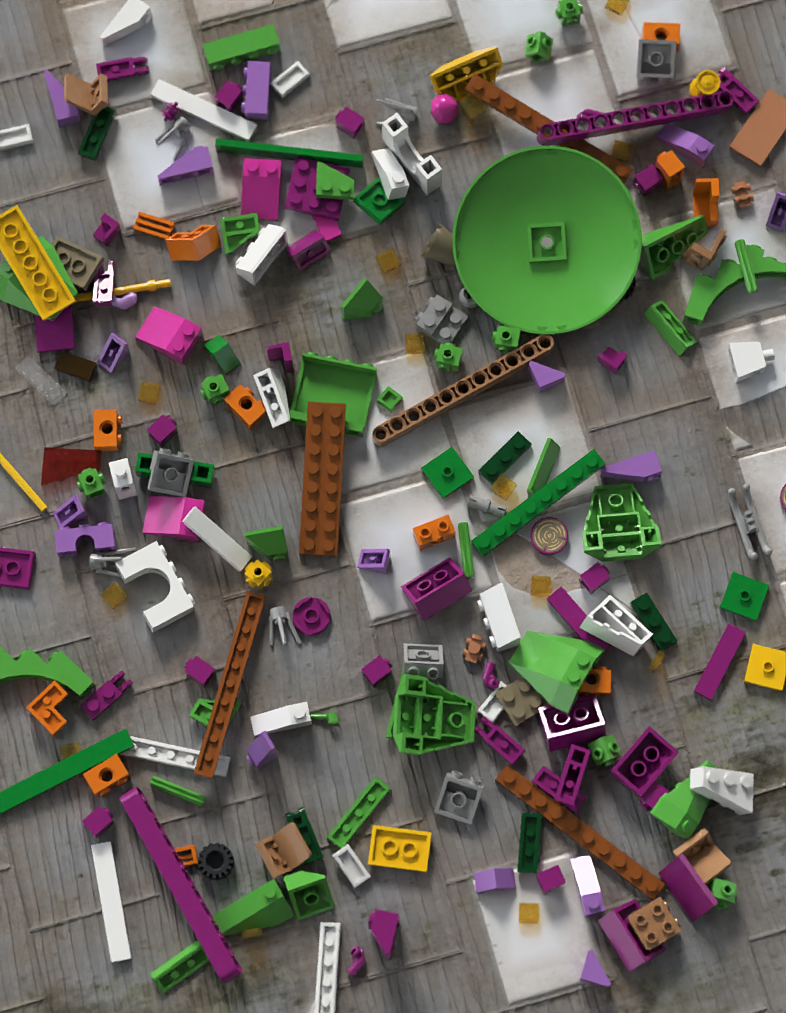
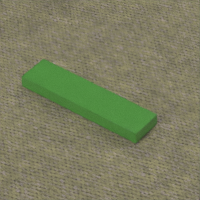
(358, 813)

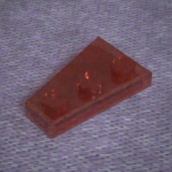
(67, 463)

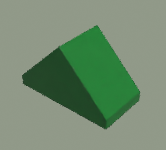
(222, 354)

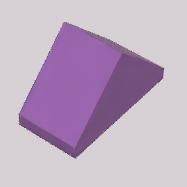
(777, 215)
(113, 353)
(544, 376)
(70, 512)
(374, 560)
(494, 880)
(593, 971)

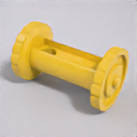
(705, 83)

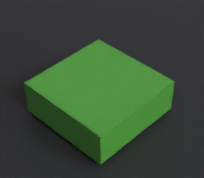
(389, 399)

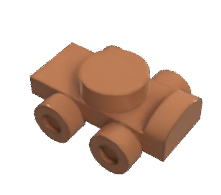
(742, 196)
(475, 644)

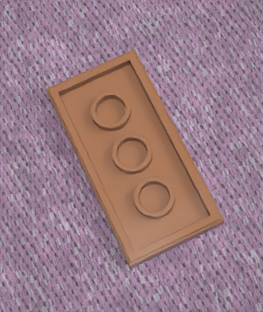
(762, 129)

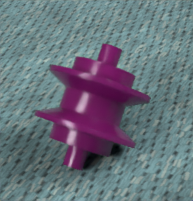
(171, 111)

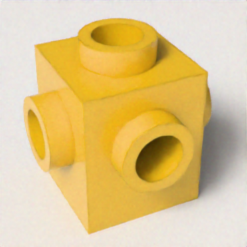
(261, 580)

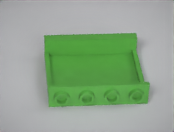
(334, 382)

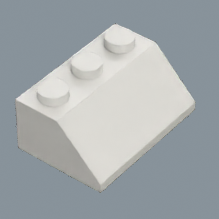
(261, 253)
(499, 618)

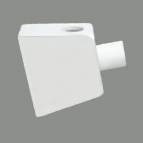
(748, 359)
(123, 477)

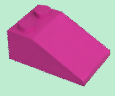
(261, 188)
(170, 334)
(166, 515)

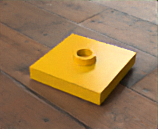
(766, 667)

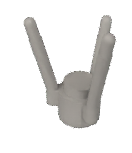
(407, 111)
(179, 127)
(99, 560)
(279, 617)

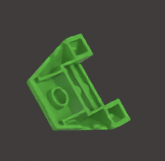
(12, 290)
(619, 525)
(555, 666)
(430, 717)

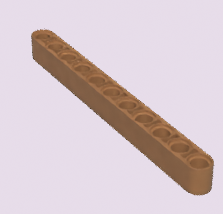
(459, 398)

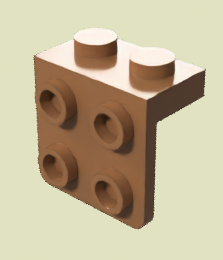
(86, 96)
(700, 257)
(283, 851)
(704, 856)
(654, 923)

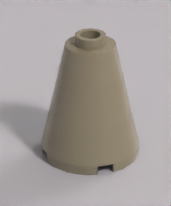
(440, 246)

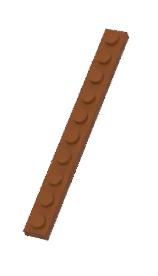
(534, 120)
(229, 685)
(580, 832)

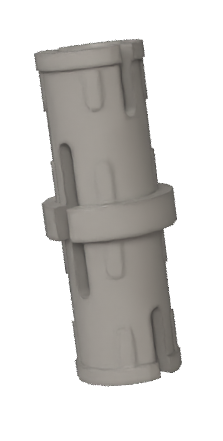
(486, 506)

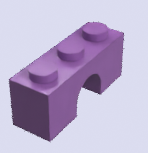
(69, 539)

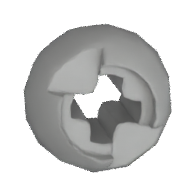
(468, 303)

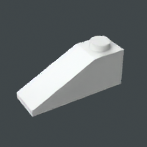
(128, 20)
(390, 174)
(273, 395)
(281, 719)

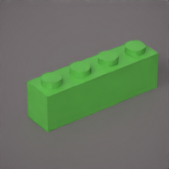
(241, 47)

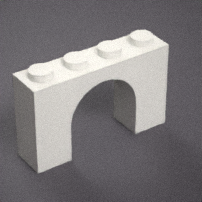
(424, 171)
(153, 560)

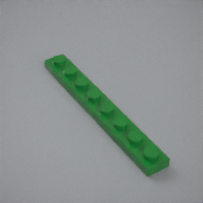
(538, 502)

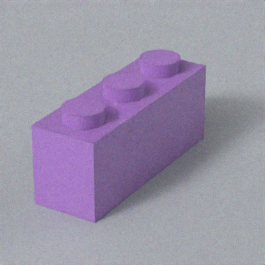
(257, 90)

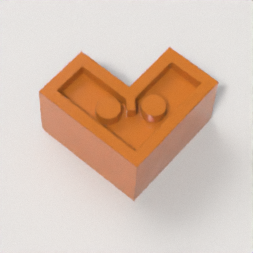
(706, 200)
(194, 244)
(44, 708)

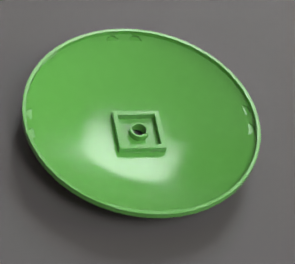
(557, 197)

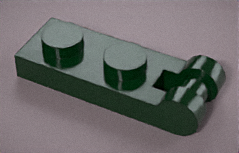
(307, 833)

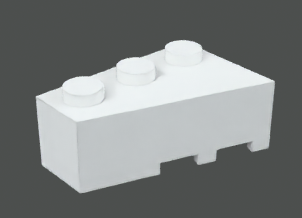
(616, 626)
(726, 787)

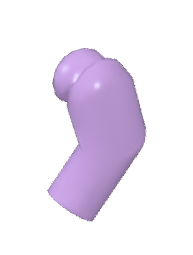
(125, 302)

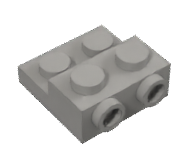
(656, 60)
(440, 320)
(170, 472)
(423, 660)
(459, 797)

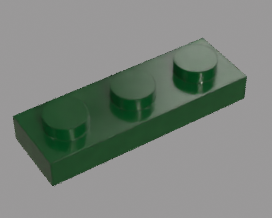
(96, 133)
(505, 457)
(653, 622)
(529, 843)

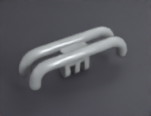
(748, 523)

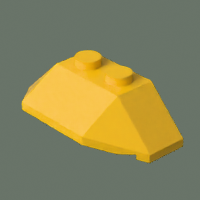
(455, 76)

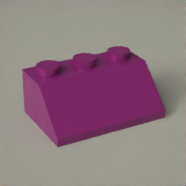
(436, 588)
(578, 727)
(643, 761)
(384, 930)
(625, 939)

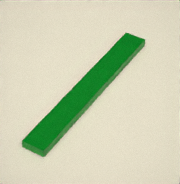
(288, 153)
(65, 770)

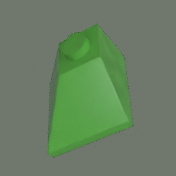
(362, 302)
(268, 542)
(309, 893)

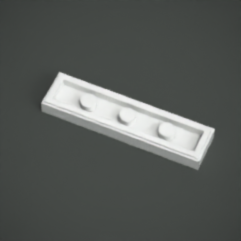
(217, 539)

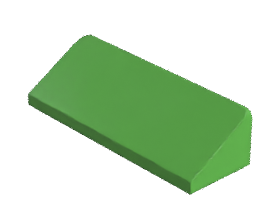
(670, 327)
(544, 466)
(180, 966)

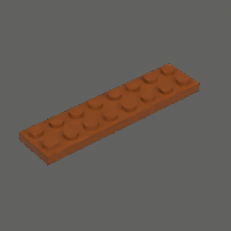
(322, 479)

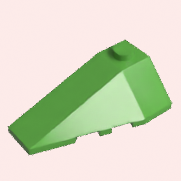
(668, 244)
(681, 808)
(259, 908)

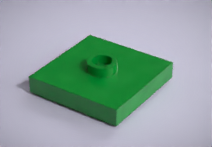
(375, 202)
(447, 472)
(744, 596)

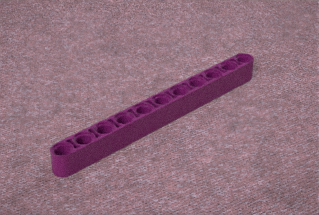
(628, 124)
(181, 885)

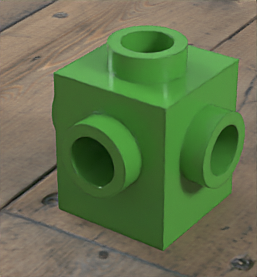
(569, 12)
(538, 47)
(506, 338)
(448, 357)
(214, 389)
(91, 483)
(605, 751)
(723, 891)

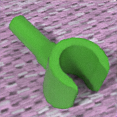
(331, 717)

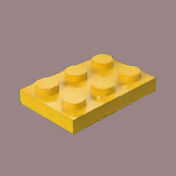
(399, 848)

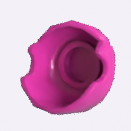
(444, 109)

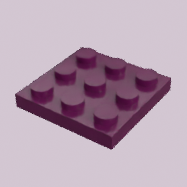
(302, 191)

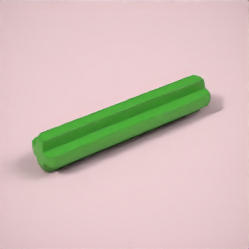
(746, 266)
(465, 547)
(177, 791)

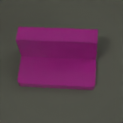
(308, 250)
(281, 351)

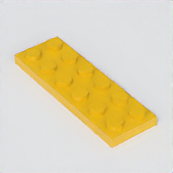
(32, 265)

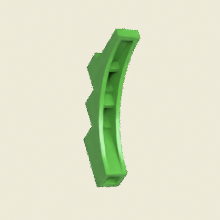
(708, 290)
(58, 668)

